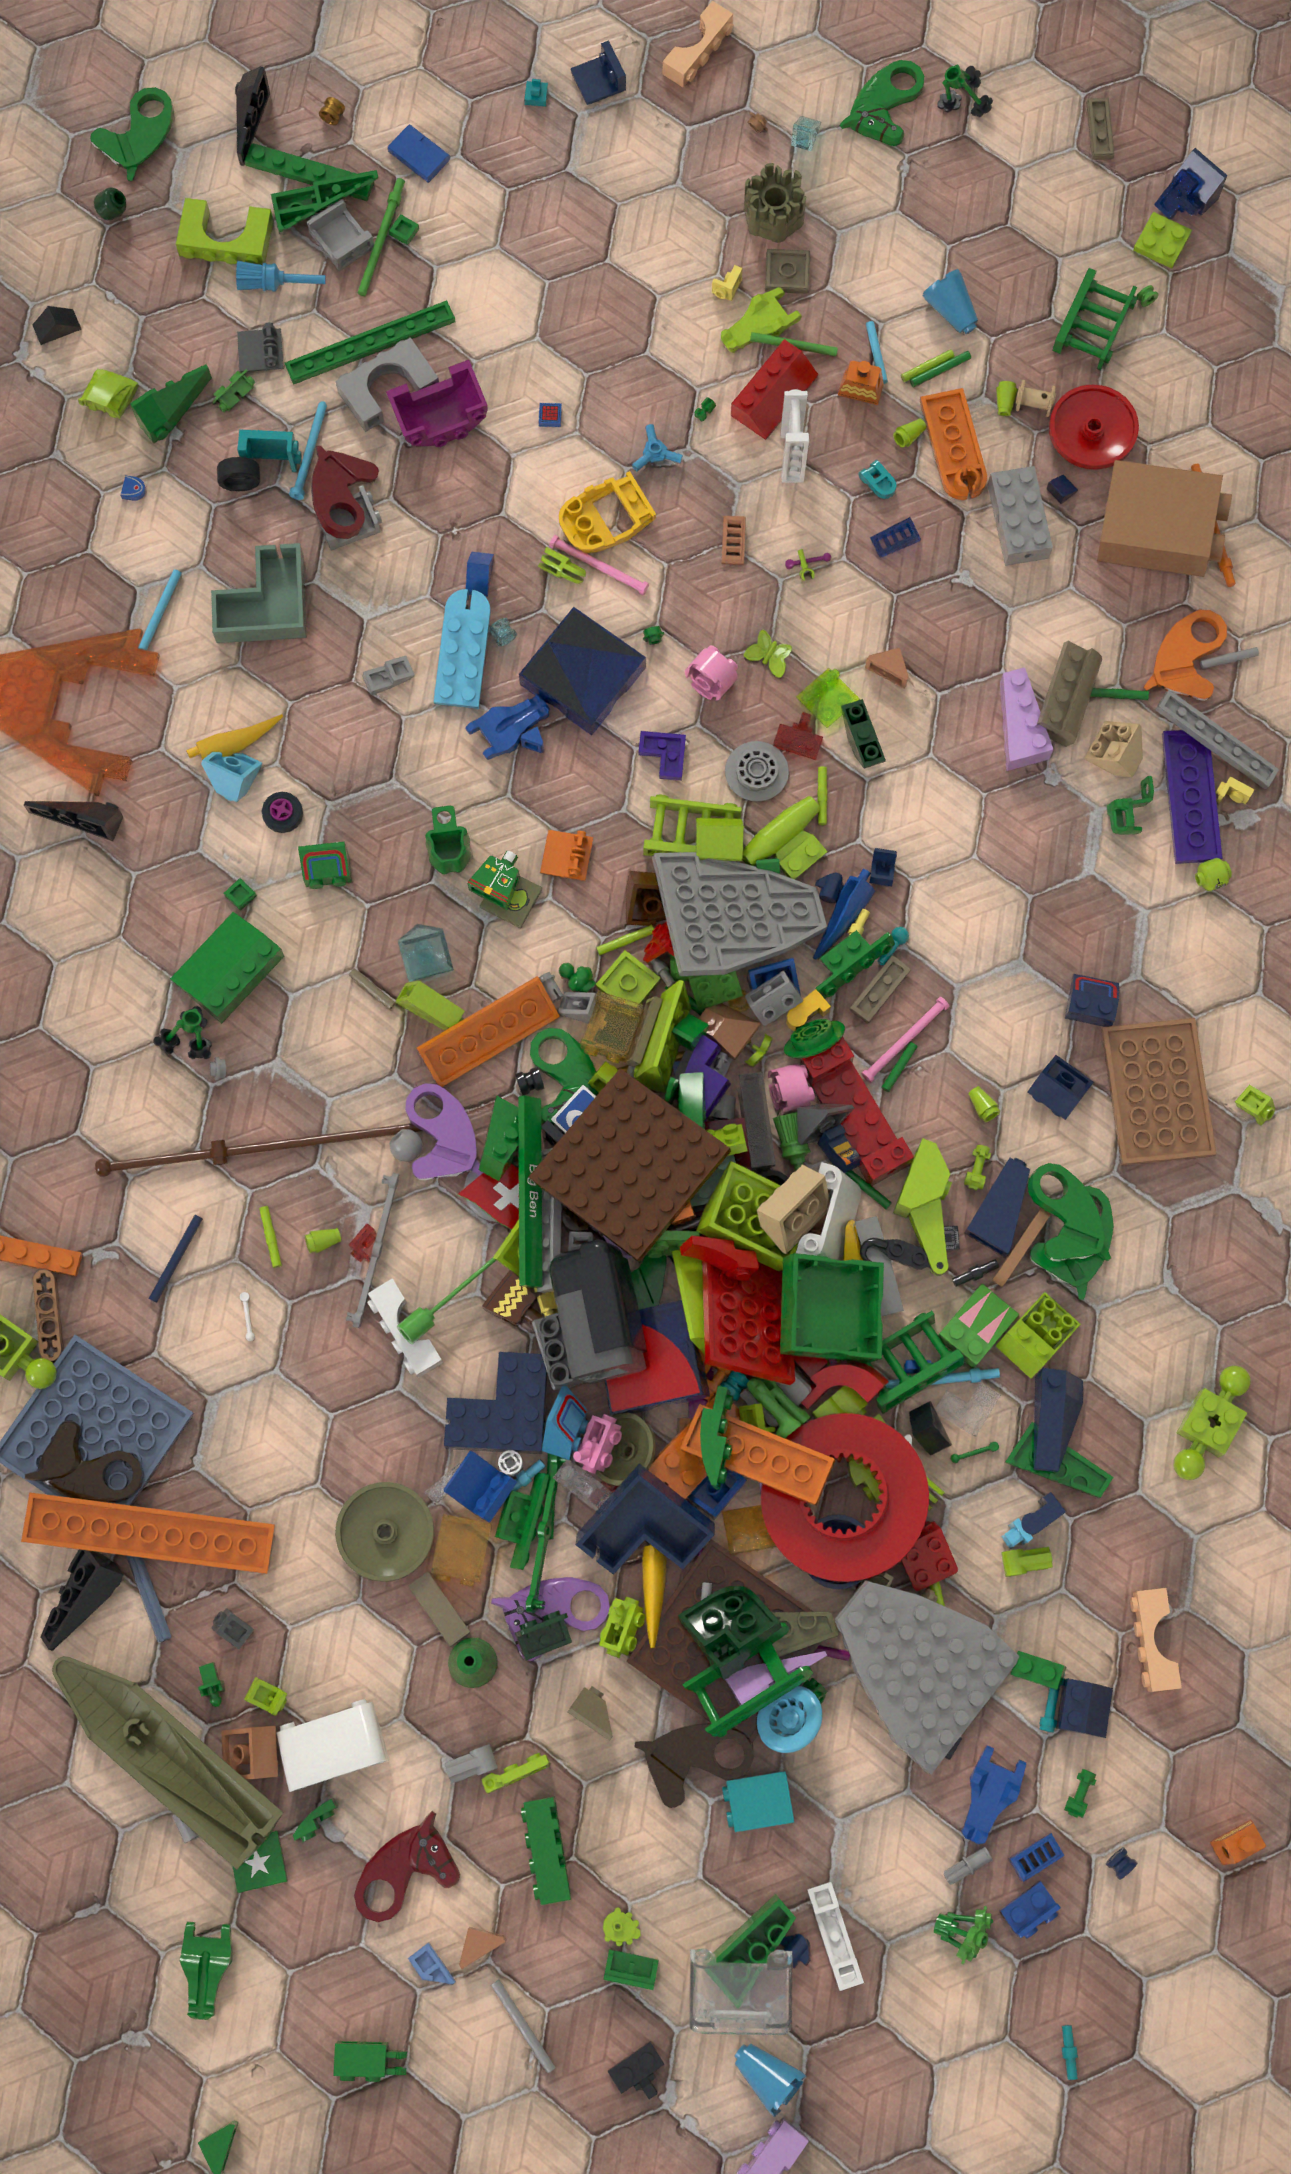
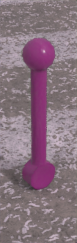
(790, 563)

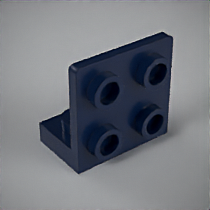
(600, 76)

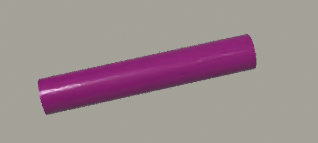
(834, 1653)

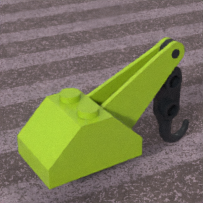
(921, 1203)

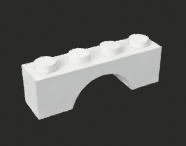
(389, 1302)

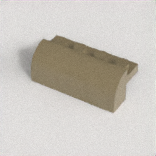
(1069, 692)

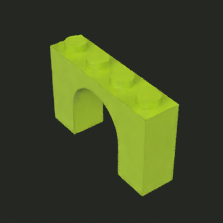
(248, 247)

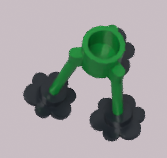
(967, 80)

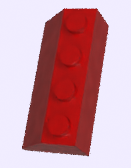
(762, 399)

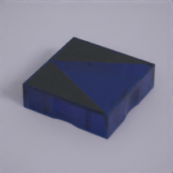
(582, 670)

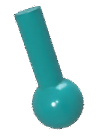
(900, 937)

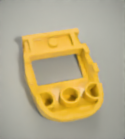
(586, 527)

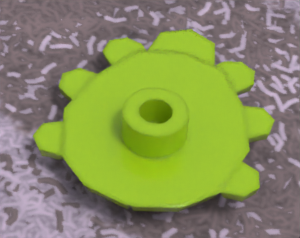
(620, 1927)

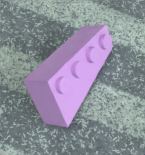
(777, 2152)

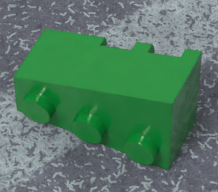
(501, 1139)

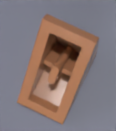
(889, 666)
(478, 1944)

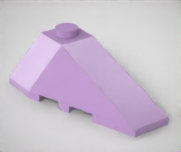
(757, 1678)

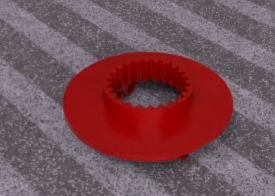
(893, 1529)

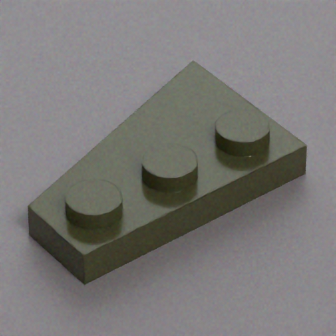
(804, 1630)

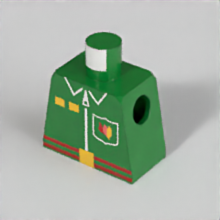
(496, 880)

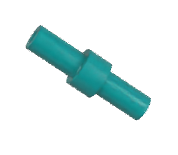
(1069, 2052)

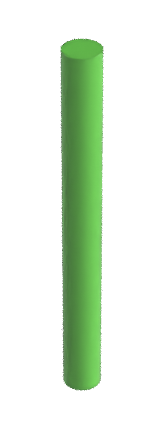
(805, 346)

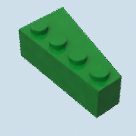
(547, 1850)
(757, 1935)

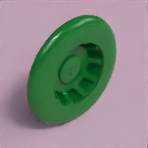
(814, 1038)

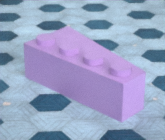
(1024, 738)

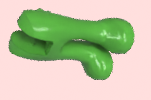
(778, 1404)

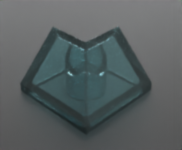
(425, 952)

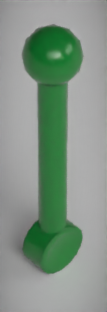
(993, 1446)

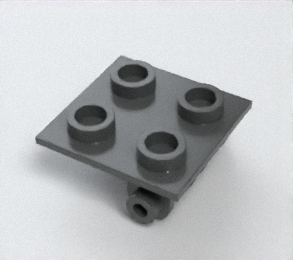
(260, 349)

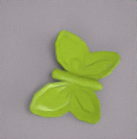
(771, 651)

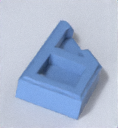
(430, 1966)

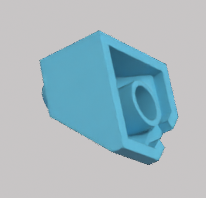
(231, 775)

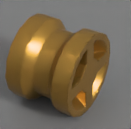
(331, 111)

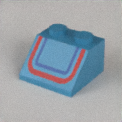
(565, 1425)

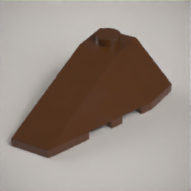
(643, 899)

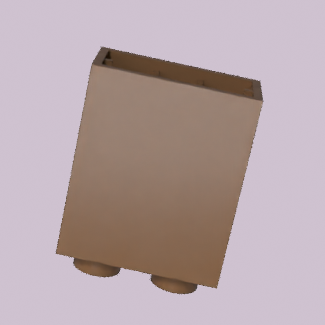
(1163, 518)

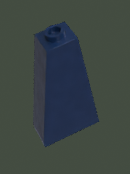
(999, 1212)

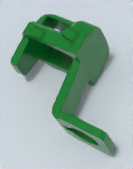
(1115, 808)

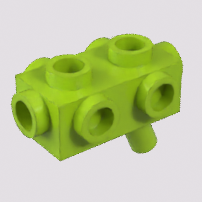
(621, 1627)

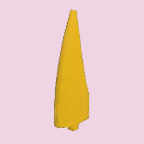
(232, 741)
(653, 1589)

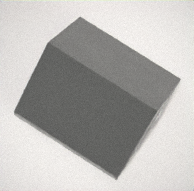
(818, 1119)

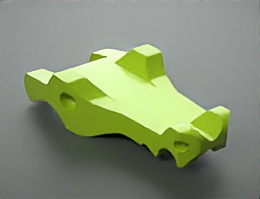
(762, 317)

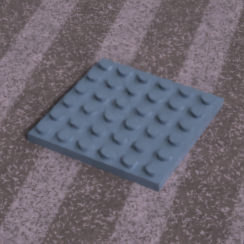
(112, 1409)

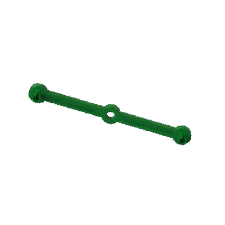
(544, 1533)

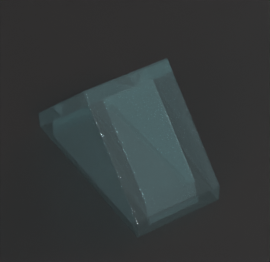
(805, 133)

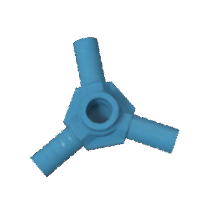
(655, 451)

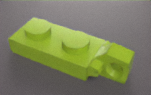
(514, 1773)

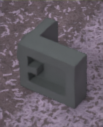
(231, 1628)

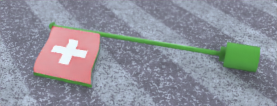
(500, 1202)

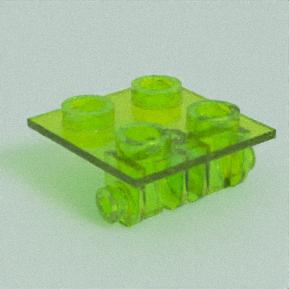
(827, 696)

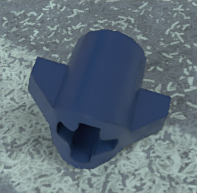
(830, 887)
(800, 1948)

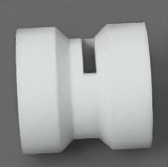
(513, 1465)

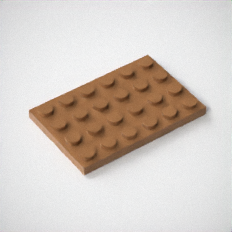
(1158, 1091)

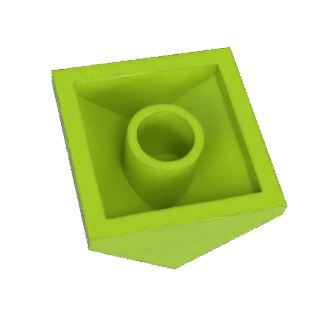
(719, 839)

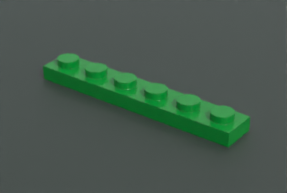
(298, 168)

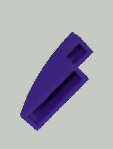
(714, 1083)

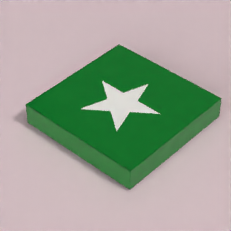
(263, 1867)

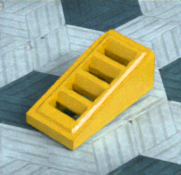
(852, 1243)

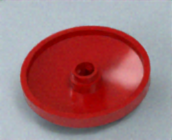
(1093, 426)

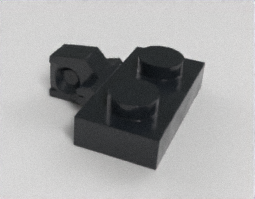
(637, 2070)

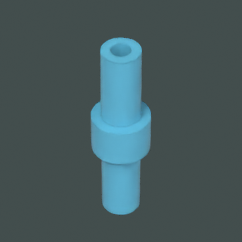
(524, 1477)

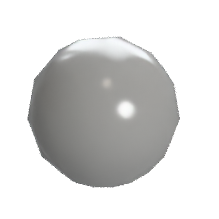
(406, 1145)

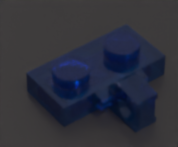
(1179, 196)

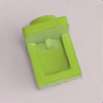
(266, 1696)

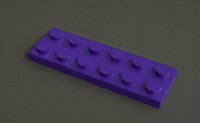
(1191, 798)

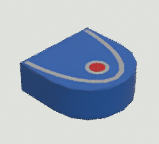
(133, 488)

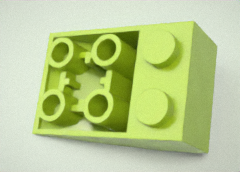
(1038, 1335)

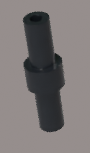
(975, 1272)

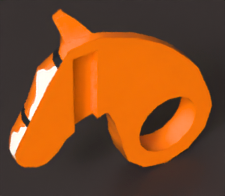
(1179, 650)

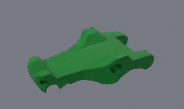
(204, 1965)

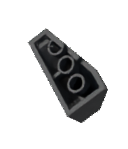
(251, 101)
(89, 817)
(88, 1587)

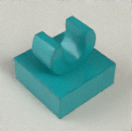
(536, 93)

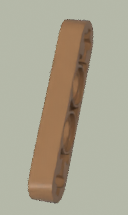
(1021, 1247)
(46, 1316)

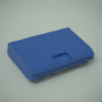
(418, 153)

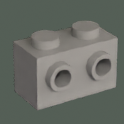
(773, 998)

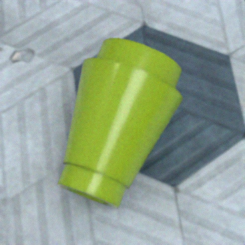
(1006, 395)
(908, 433)
(984, 1105)
(322, 1239)

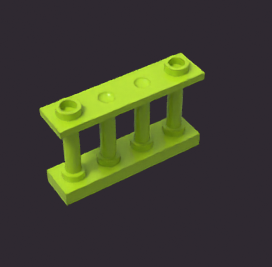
(663, 803)

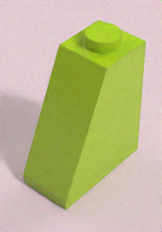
(429, 1005)

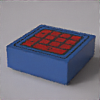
(550, 414)

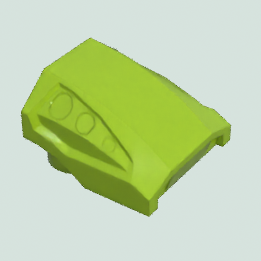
(109, 393)

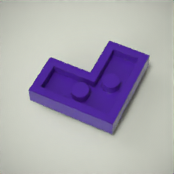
(669, 748)

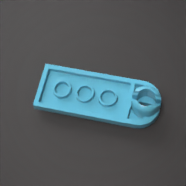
(462, 650)

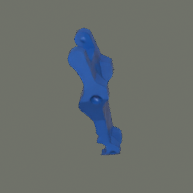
(505, 725)
(991, 1792)

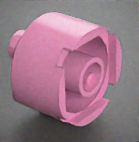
(712, 673)
(790, 1088)

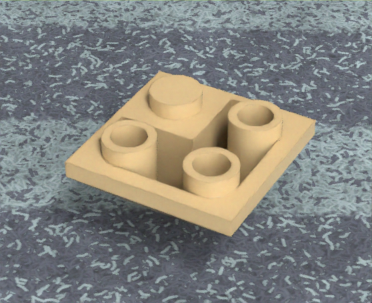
(1117, 748)

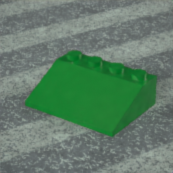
(228, 967)

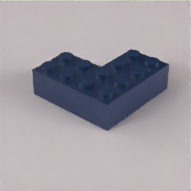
(512, 1419)
(644, 1511)

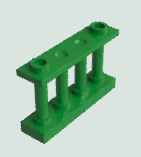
(1082, 303)
(928, 1372)

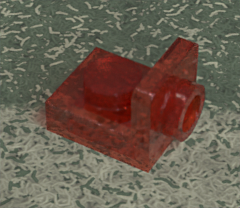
(363, 1239)

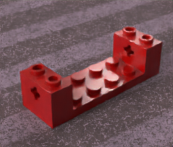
(838, 1082)

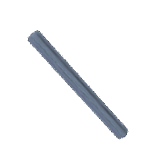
(149, 1598)

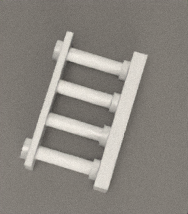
(795, 440)

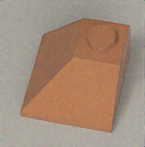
(729, 1028)

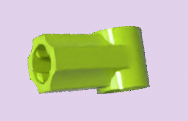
(1022, 1561)

